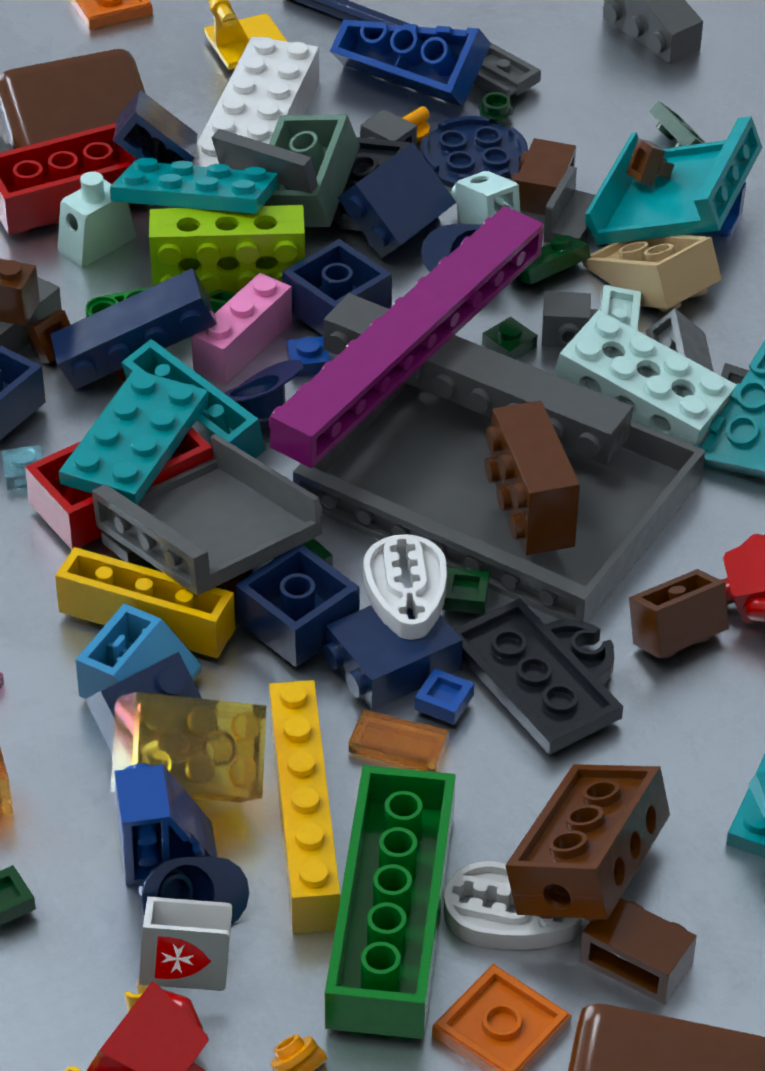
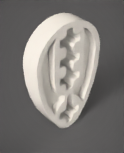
(385, 587)
(495, 926)

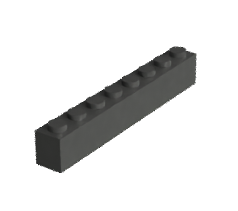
(489, 380)

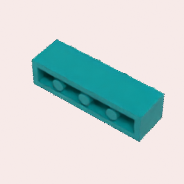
(220, 416)

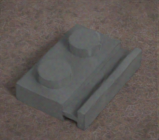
(506, 73)

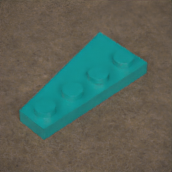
(738, 434)

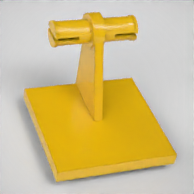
(232, 35)

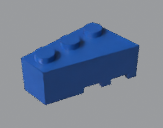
(157, 821)

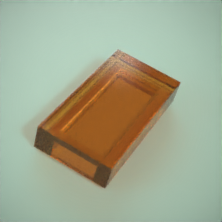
(398, 741)

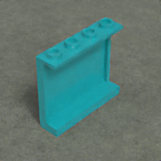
(689, 202)

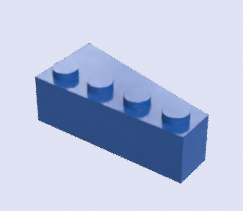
(425, 59)

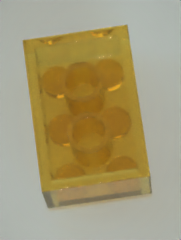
(204, 743)

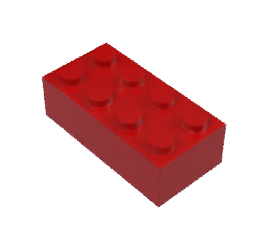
(44, 173)
(72, 510)

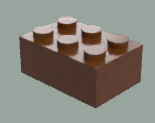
(532, 478)

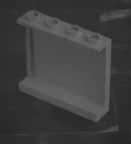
(212, 518)

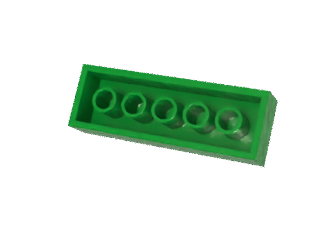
(390, 903)

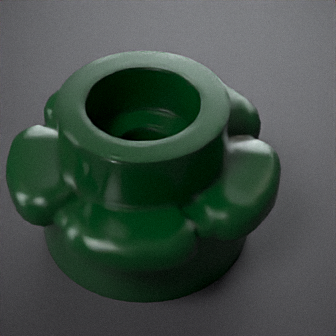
(496, 107)

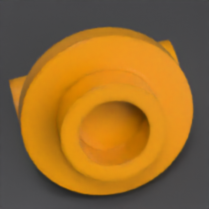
(419, 118)
(298, 1054)

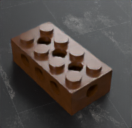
(588, 842)

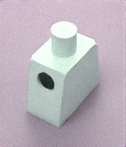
(484, 196)
(92, 222)

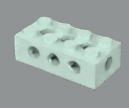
(660, 384)

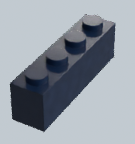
(105, 339)

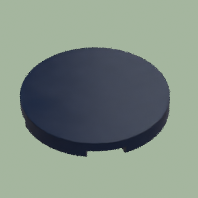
(472, 146)

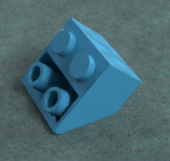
(126, 646)

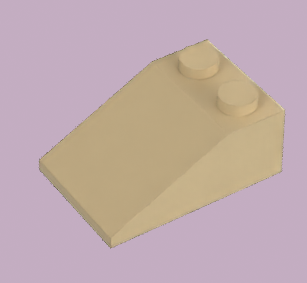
(660, 268)

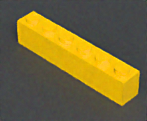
(304, 807)

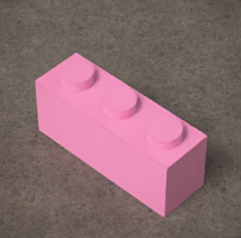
(242, 328)

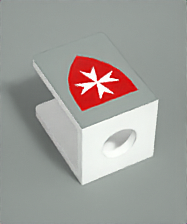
(185, 943)

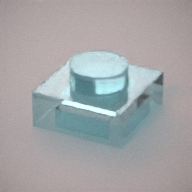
(14, 464)

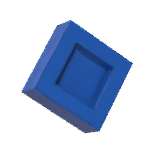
(310, 352)
(444, 696)

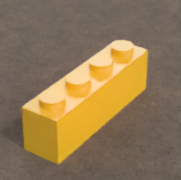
(98, 585)

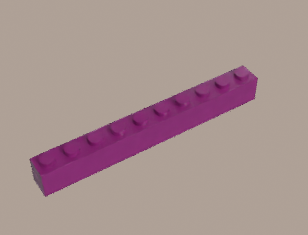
(404, 337)

